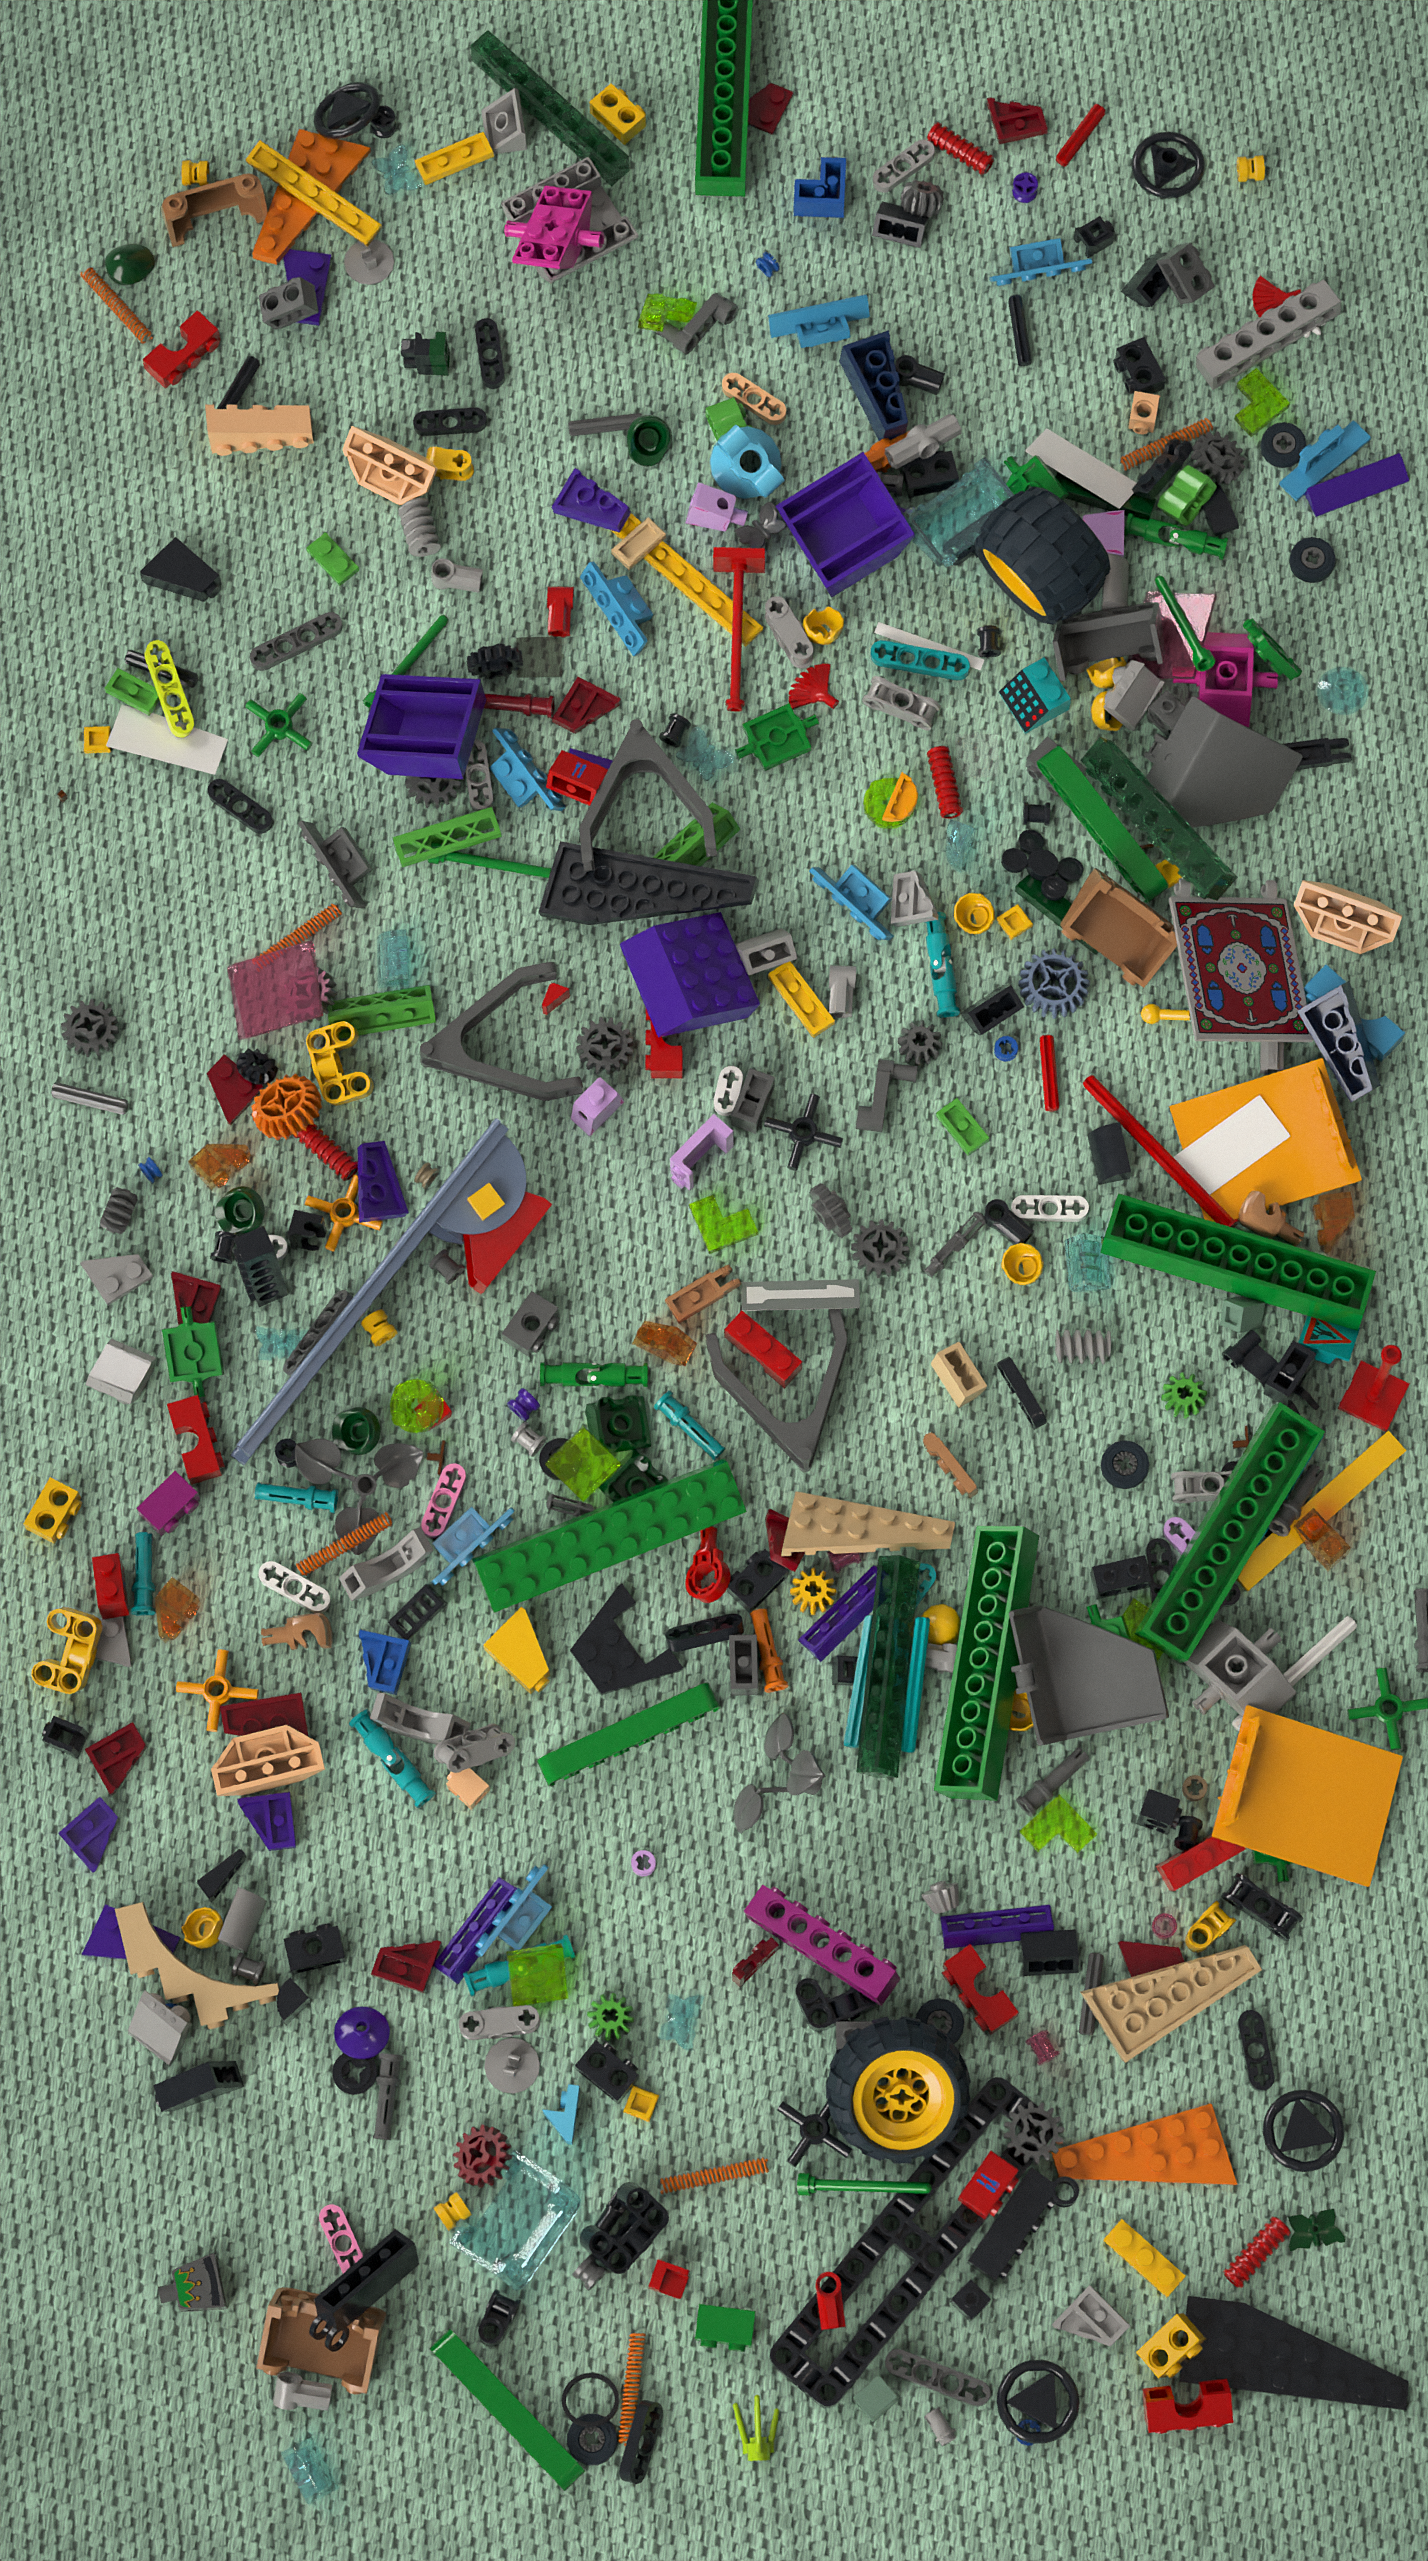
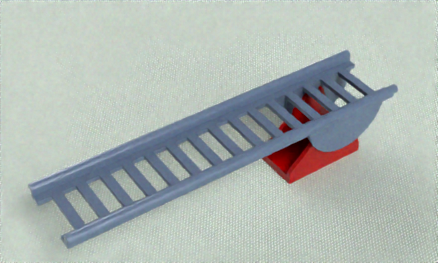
(449, 1218)

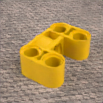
(328, 1066)
(78, 1653)

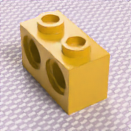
(613, 117)
(46, 1508)
(1167, 2340)

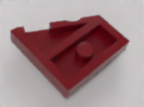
(1016, 121)
(584, 706)
(760, 1955)

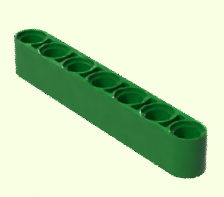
(1102, 824)
(627, 1733)
(507, 2409)

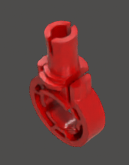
(706, 1560)

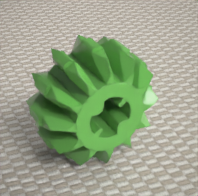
(1193, 1399)
(611, 2026)

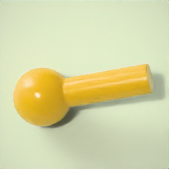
(1152, 1014)

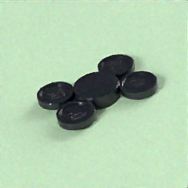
(1042, 865)

